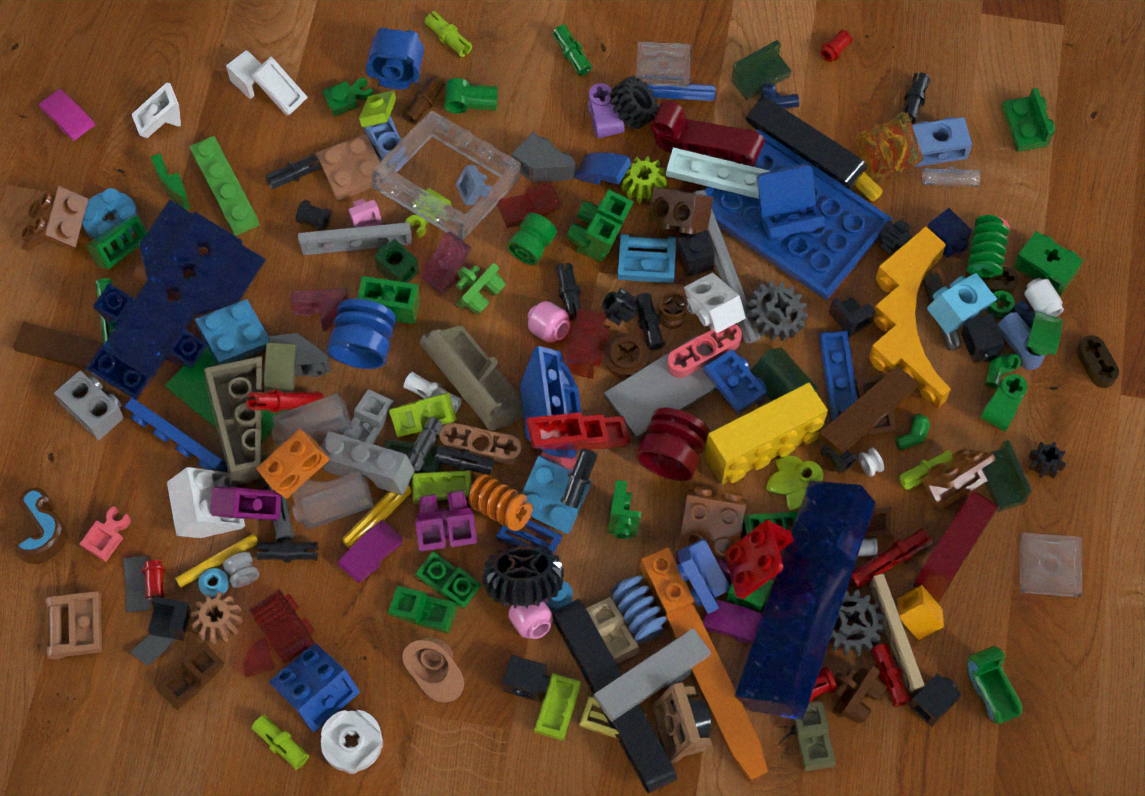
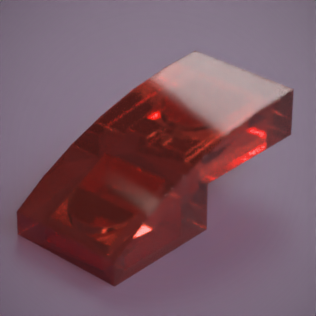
(537, 200)

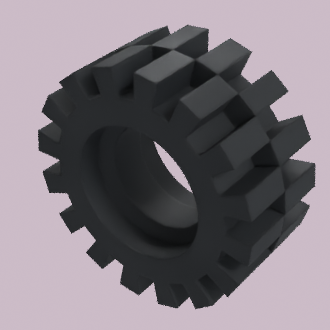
(634, 102)

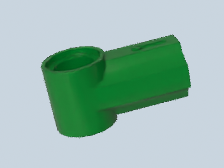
(462, 96)

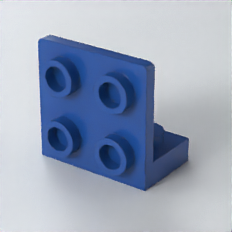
(315, 686)

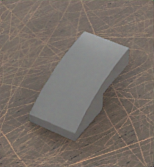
(369, 417)

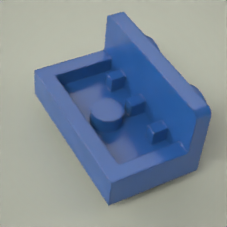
(704, 573)

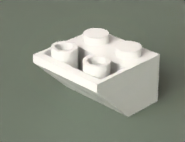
(191, 503)

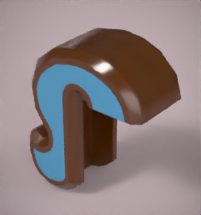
(51, 529)

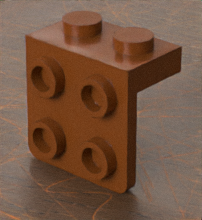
(55, 218)
(956, 477)
(712, 518)

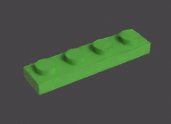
(224, 185)

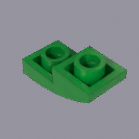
(1045, 334)
(447, 580)

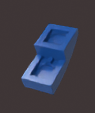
(603, 167)

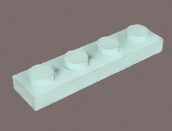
(714, 172)

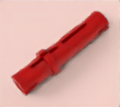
(277, 401)
(888, 559)

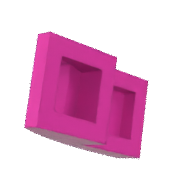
(66, 114)

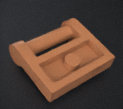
(84, 624)

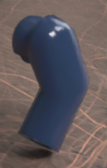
(784, 101)

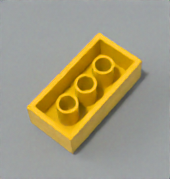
(765, 434)

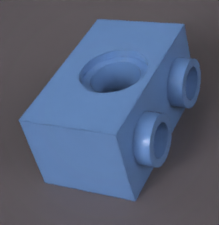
(955, 143)

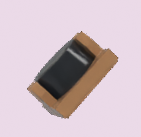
(682, 722)

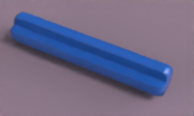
(693, 92)

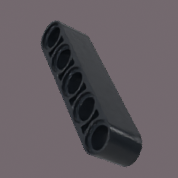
(806, 142)

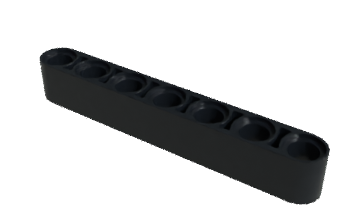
(599, 670)

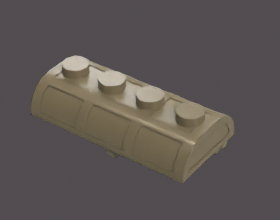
(474, 376)

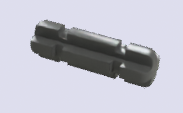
(424, 442)

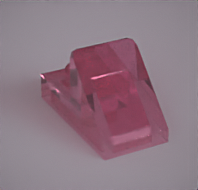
(445, 262)
(319, 301)

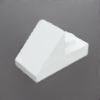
(156, 111)

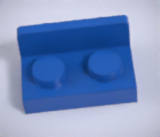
(736, 382)

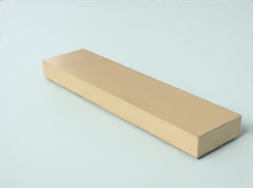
(896, 635)

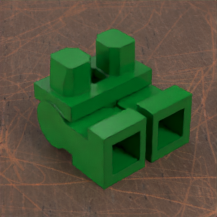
(603, 225)

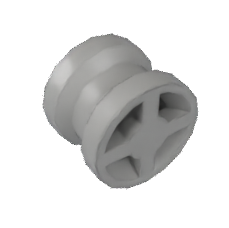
(241, 569)

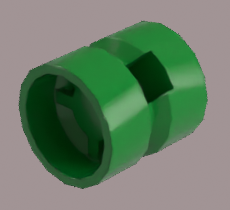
(533, 235)

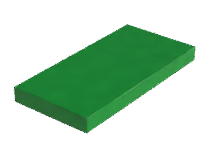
(191, 389)

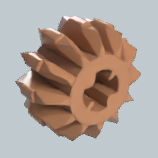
(212, 607)

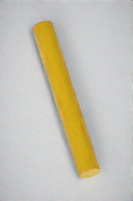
(216, 560)

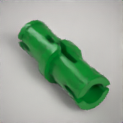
(572, 50)

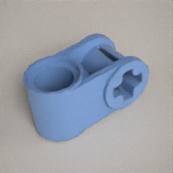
(383, 137)

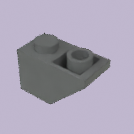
(542, 161)
(309, 358)

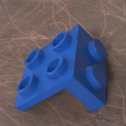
(788, 201)

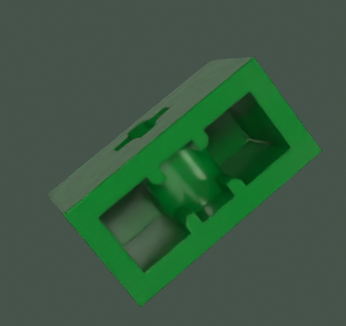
(1048, 260)
(398, 296)

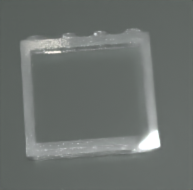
(427, 205)

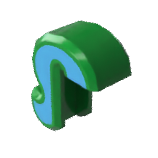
(993, 685)

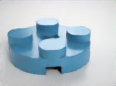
(105, 203)

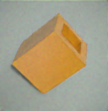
(920, 612)

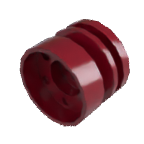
(673, 444)

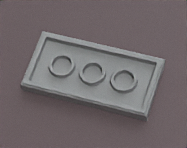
(657, 388)

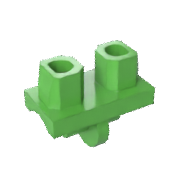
(472, 298)

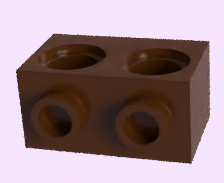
(680, 209)

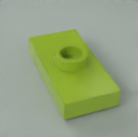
(377, 109)
(440, 483)
(557, 707)

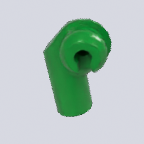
(999, 367)
(917, 433)

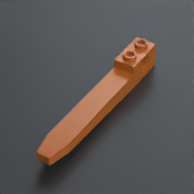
(709, 675)

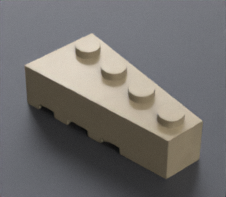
(236, 424)

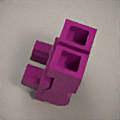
(442, 524)

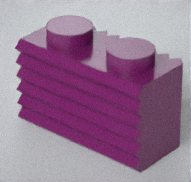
(245, 503)

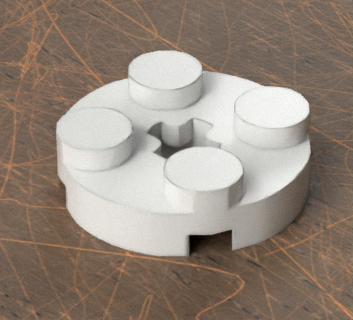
(352, 723)

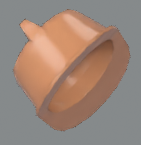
(433, 668)

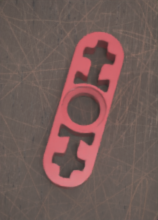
(709, 338)

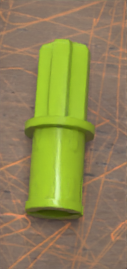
(912, 477)

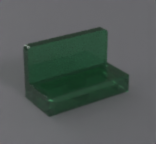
(758, 69)
(780, 373)
(1006, 479)

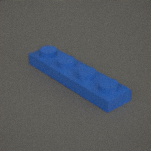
(165, 431)

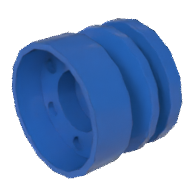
(361, 334)

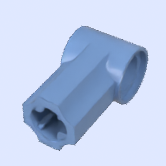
(1016, 334)

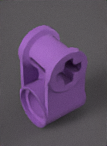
(603, 117)

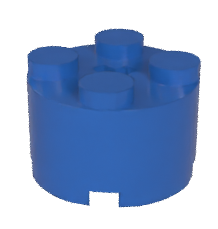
(395, 58)

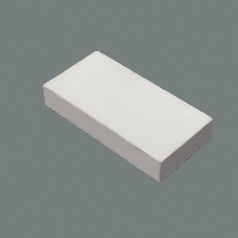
(278, 86)

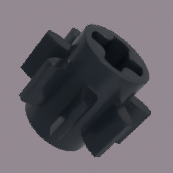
(894, 235)
(619, 306)
(1047, 468)

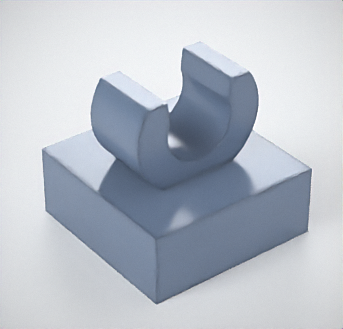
(471, 185)

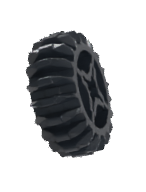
(523, 576)

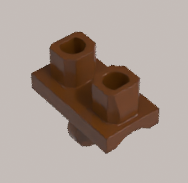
(853, 688)

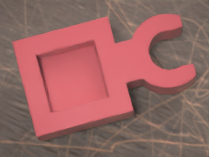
(104, 538)

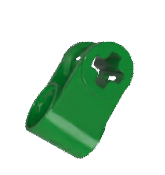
(1004, 404)

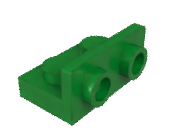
(1028, 121)
(622, 521)

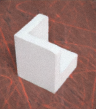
(240, 71)

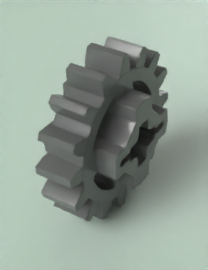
(777, 311)
(861, 629)

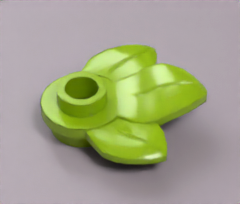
(790, 479)

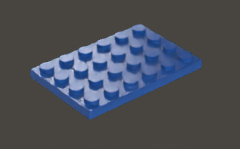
(813, 258)

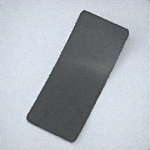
(135, 584)
(151, 648)

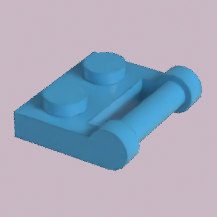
(647, 265)

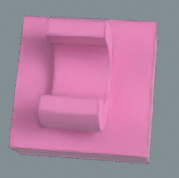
(365, 214)

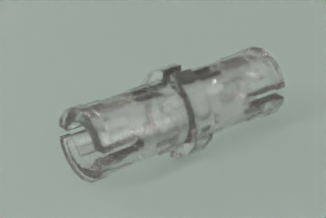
(951, 177)

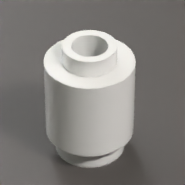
(1044, 297)

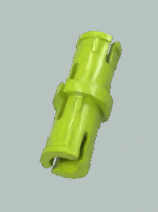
(448, 34)
(280, 742)

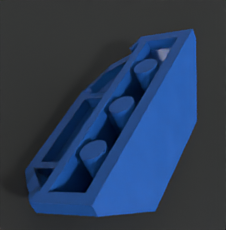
(548, 391)

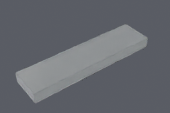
(354, 238)
(652, 675)

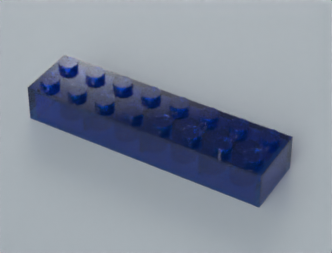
(805, 599)

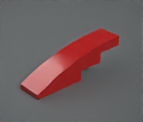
(577, 432)

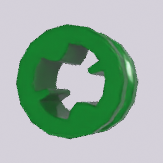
(1008, 301)

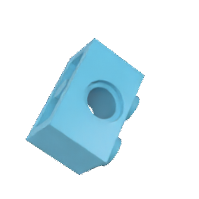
(961, 302)

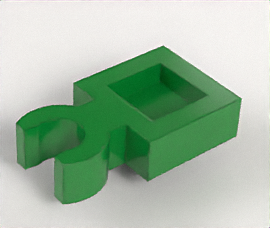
(344, 97)

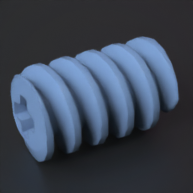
(638, 609)

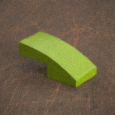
(412, 416)

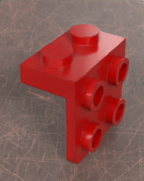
(757, 557)

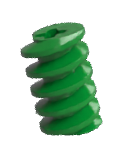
(988, 246)

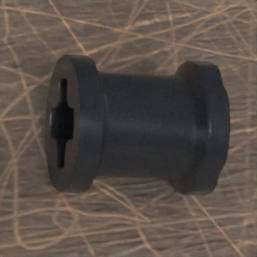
(313, 215)
(842, 462)

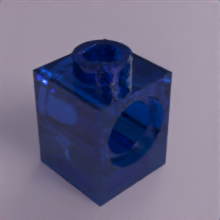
(951, 231)

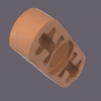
(502, 439)

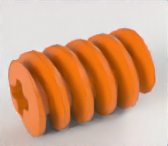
(500, 502)

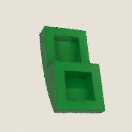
(171, 183)
(421, 610)

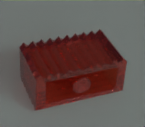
(282, 625)

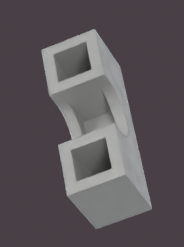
(385, 467)

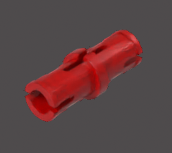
(890, 675)

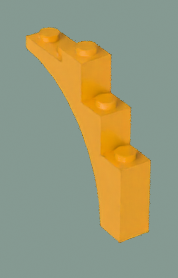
(896, 314)

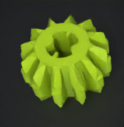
(641, 179)

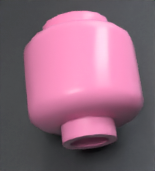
(548, 321)
(531, 621)

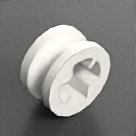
(871, 462)

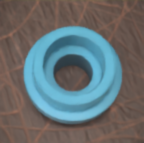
(221, 586)

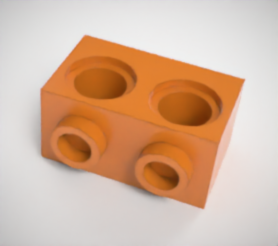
(293, 463)

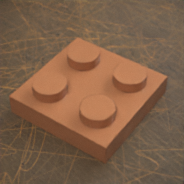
(349, 166)

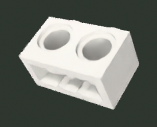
(714, 303)

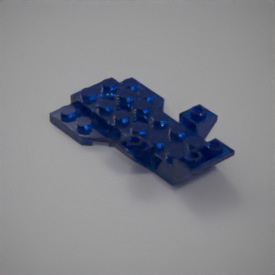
(151, 325)

